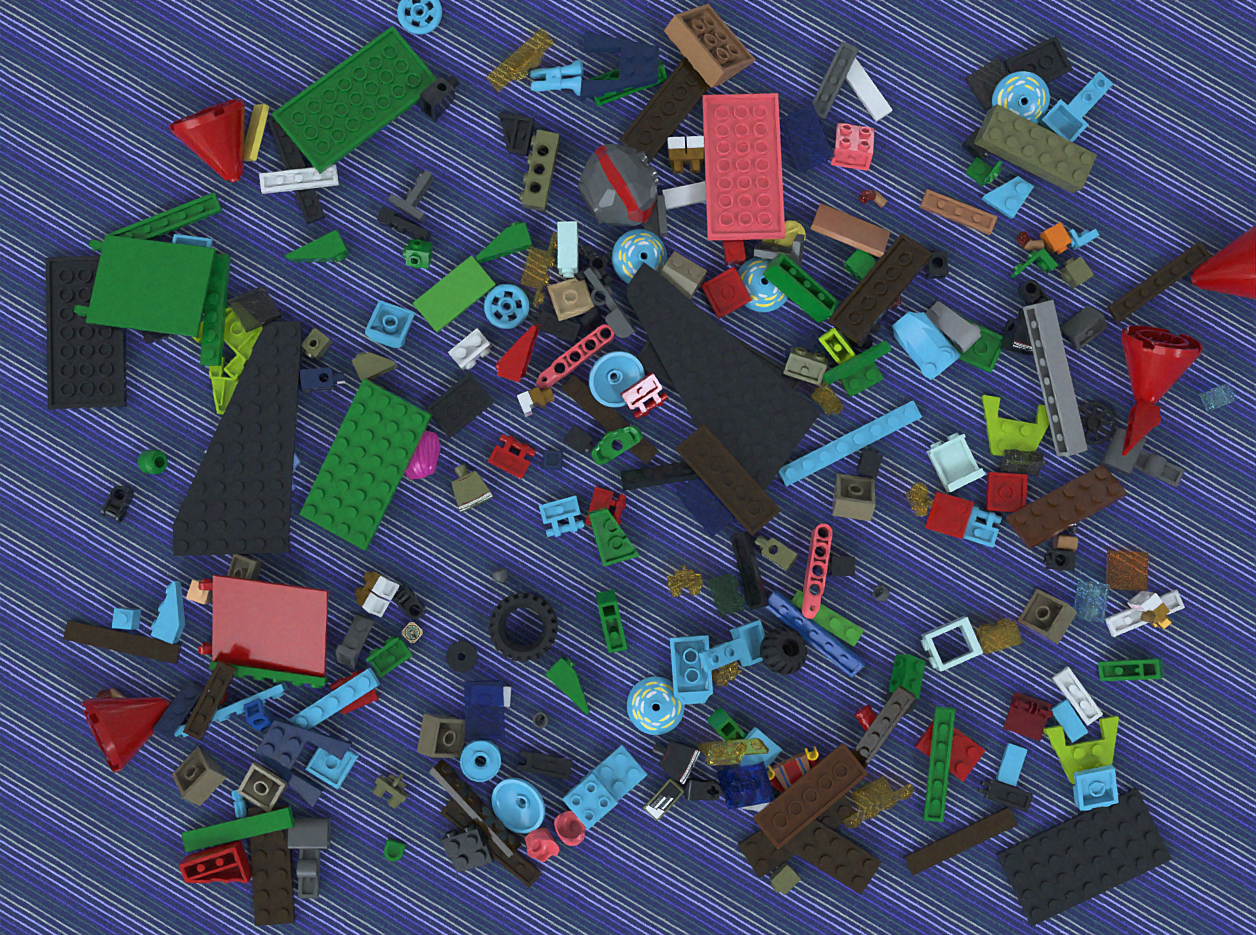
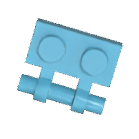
(561, 510)
(982, 533)

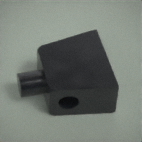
(438, 97)

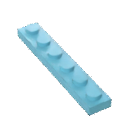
(336, 700)
(223, 713)

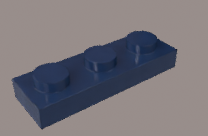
(178, 711)

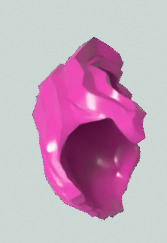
(425, 457)

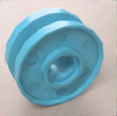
(476, 771)

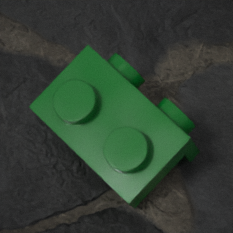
(389, 656)
(908, 673)

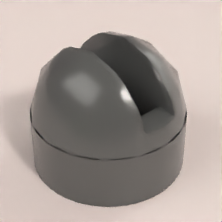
(500, 575)
(881, 589)
(538, 717)

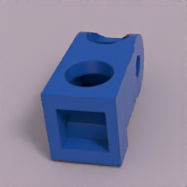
(258, 715)

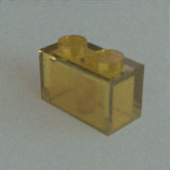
(998, 636)

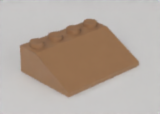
(708, 44)

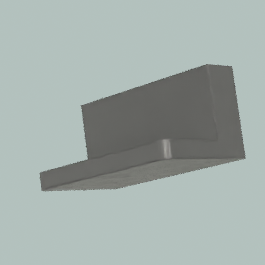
(657, 221)
(1084, 327)

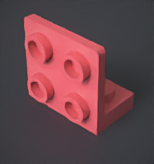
(853, 146)

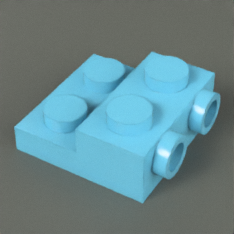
(1095, 788)

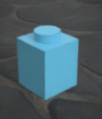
(126, 618)

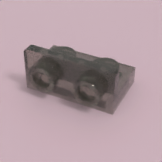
(1021, 462)

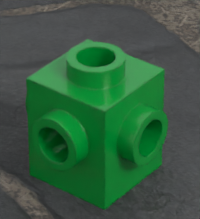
(418, 253)

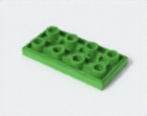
(454, 294)

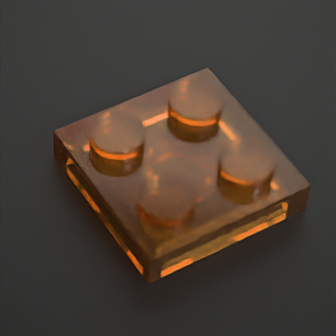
(1127, 570)

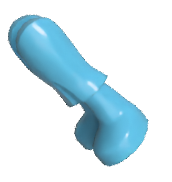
(554, 78)

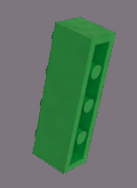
(800, 288)

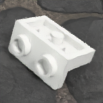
(470, 350)

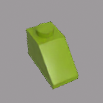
(837, 346)

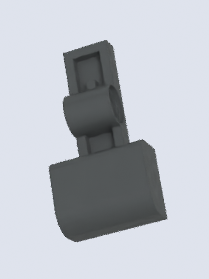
(616, 318)
(1147, 463)
(310, 837)

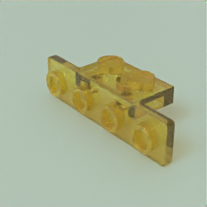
(521, 60)
(537, 267)
(731, 751)
(875, 798)

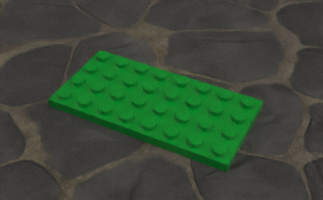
(355, 100)
(365, 464)

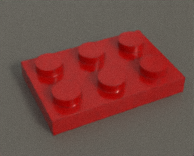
(964, 752)

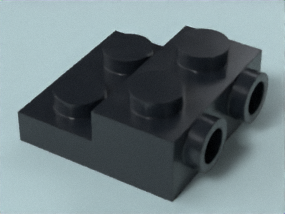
(467, 847)

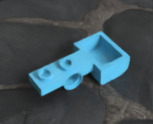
(1067, 119)
(744, 646)

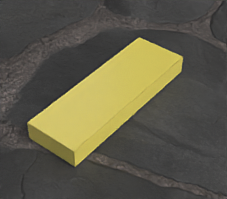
(255, 132)

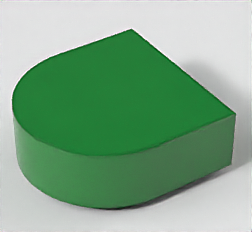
(394, 850)

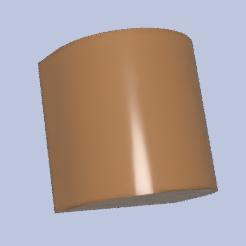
(1065, 542)

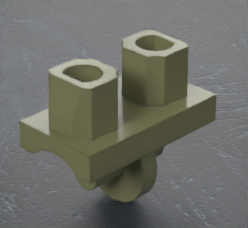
(383, 785)

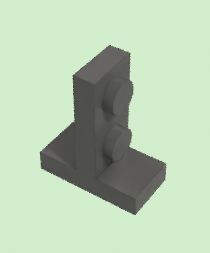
(414, 196)
(770, 251)
(354, 641)

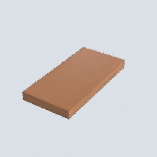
(850, 230)

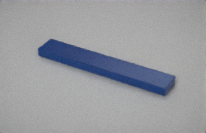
(814, 634)

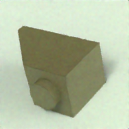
(372, 366)

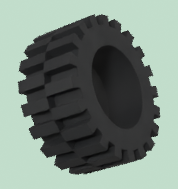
(498, 627)

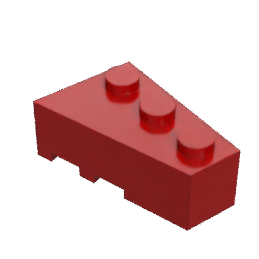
(217, 864)

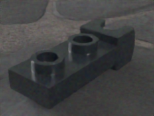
(389, 219)
(545, 764)

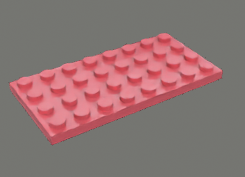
(743, 167)

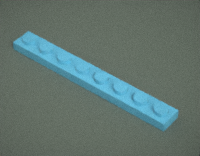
(849, 443)

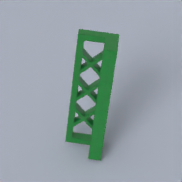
(611, 96)

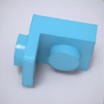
(1081, 239)

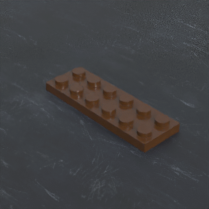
(1066, 506)
(810, 796)

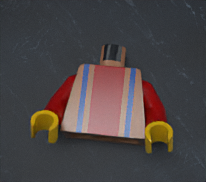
(790, 770)

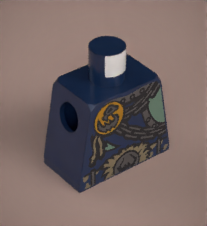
(311, 379)

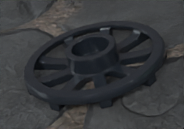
(1094, 422)

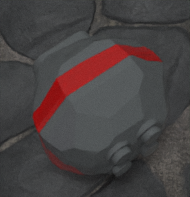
(619, 185)

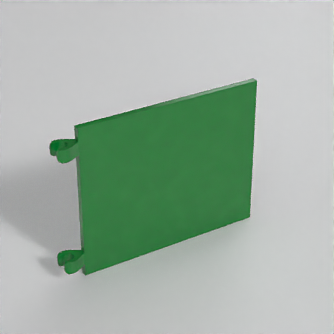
(149, 285)

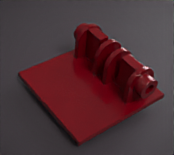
(1027, 716)

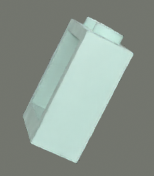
(568, 249)
(969, 637)

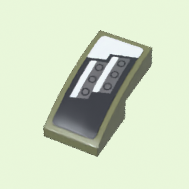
(664, 799)

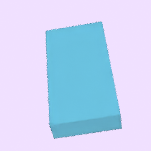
(1069, 720)
(1011, 764)

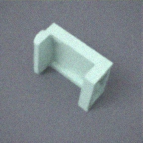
(954, 462)

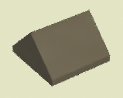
(244, 567)
(262, 787)

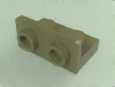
(805, 365)

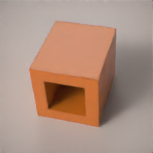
(1056, 239)

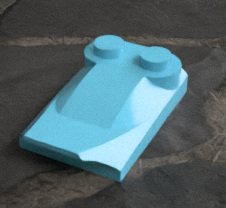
(925, 343)
(690, 680)

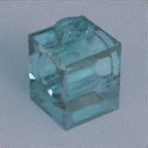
(1217, 397)

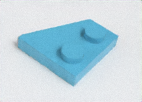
(1009, 196)

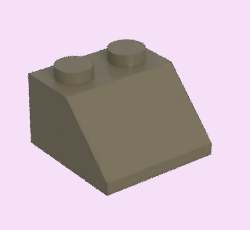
(683, 274)
(853, 497)
(1047, 616)
(441, 736)
(198, 776)

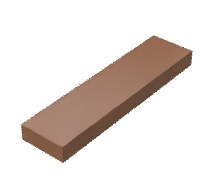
(958, 212)

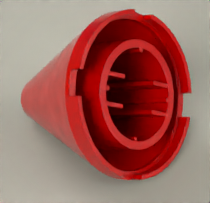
(216, 137)
(1231, 269)
(1156, 359)
(123, 725)

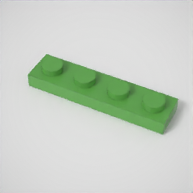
(832, 621)

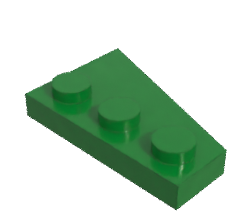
(610, 538)

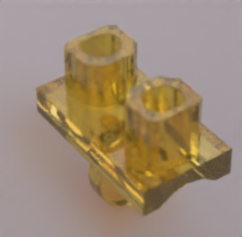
(827, 399)
(919, 499)
(682, 579)
(722, 677)

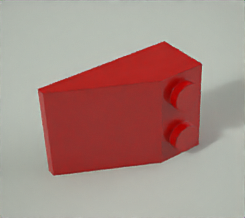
(516, 360)

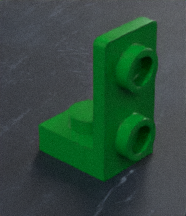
(982, 172)
(1043, 259)

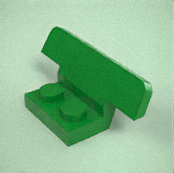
(859, 371)

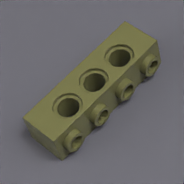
(550, 142)

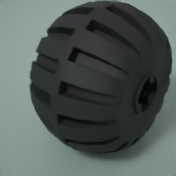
(783, 650)

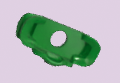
(604, 450)

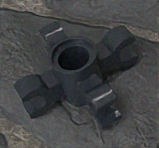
(588, 254)

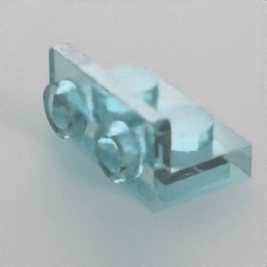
(1091, 601)

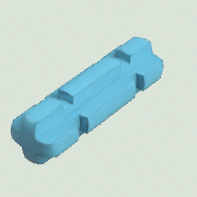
(239, 805)

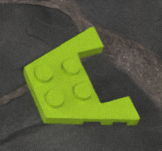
(238, 340)
(222, 387)
(1011, 433)
(1084, 754)

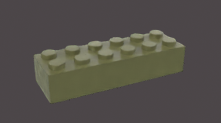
(1035, 149)

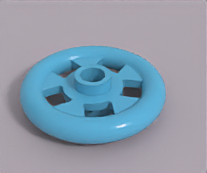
(424, 27)
(521, 313)

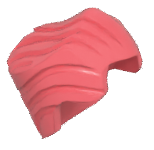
(569, 828)
(541, 844)

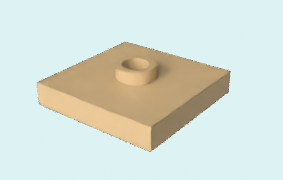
(570, 298)

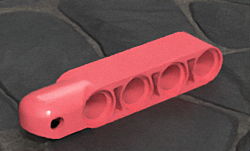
(552, 376)
(810, 600)

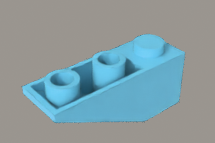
(171, 617)

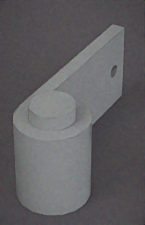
(959, 331)

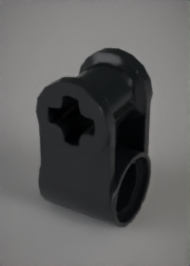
(1037, 295)
(115, 506)
(406, 600)
(699, 789)

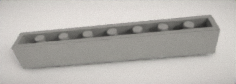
(1055, 378)

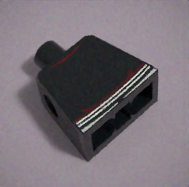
(1016, 336)
(676, 758)

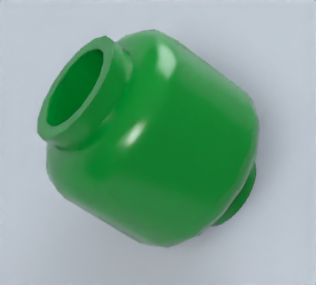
(152, 461)

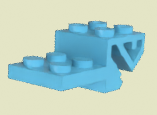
(604, 786)

